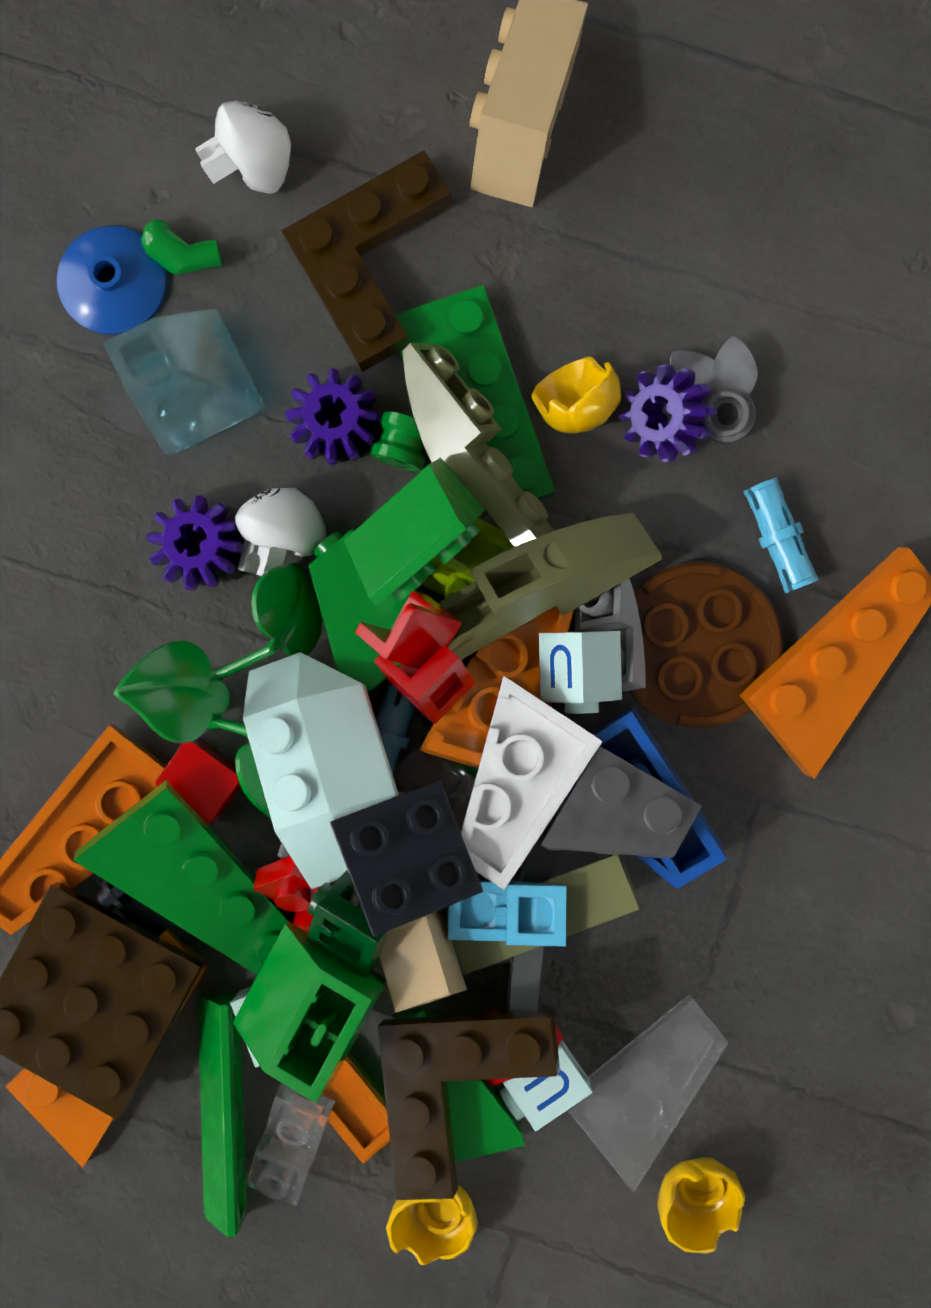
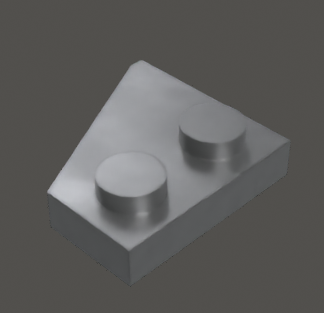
(621, 812)

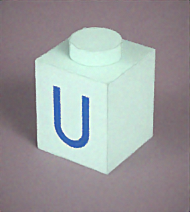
(580, 669)
(547, 1097)

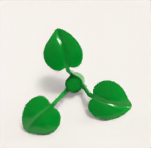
(183, 697)

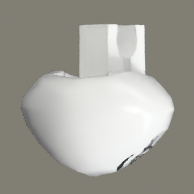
(247, 141)
(277, 523)

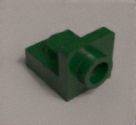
(342, 929)

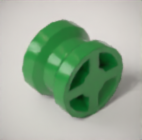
(399, 443)

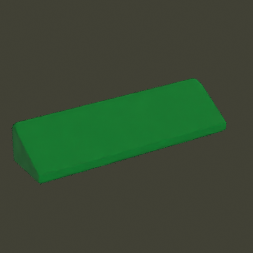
(222, 1114)

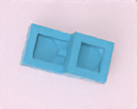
(519, 914)

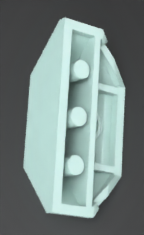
(314, 757)

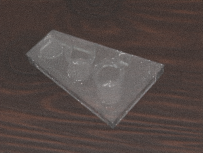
(649, 1088)

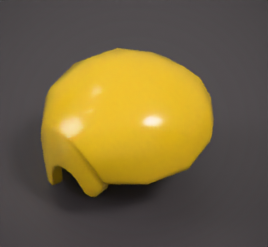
(578, 396)
(699, 1204)
(433, 1227)

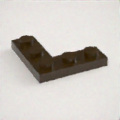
(337, 235)
(426, 1053)

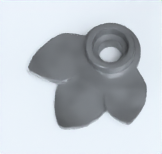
(731, 382)

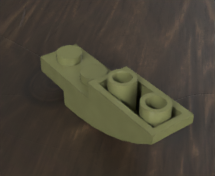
(457, 426)
(548, 572)

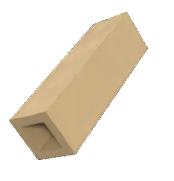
(421, 962)

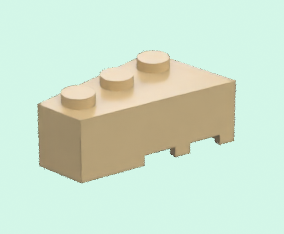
(524, 96)

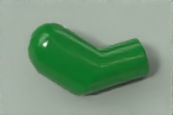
(175, 254)

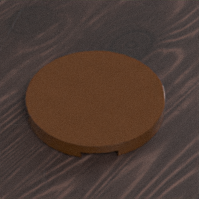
(703, 643)

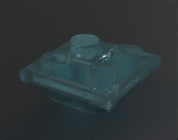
(184, 377)

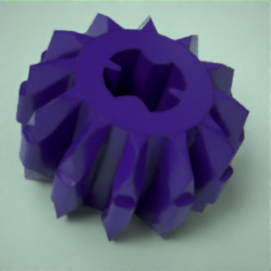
(682, 402)
(312, 415)
(177, 537)

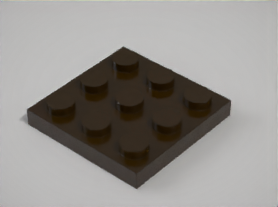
(90, 999)

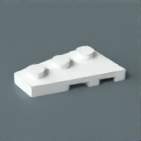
(521, 780)

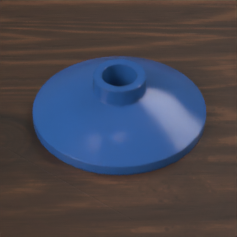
(125, 300)

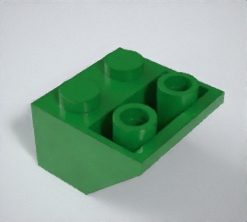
(419, 522)
(305, 1013)

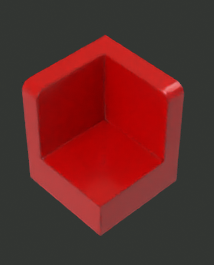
(415, 635)
(433, 686)
(202, 778)

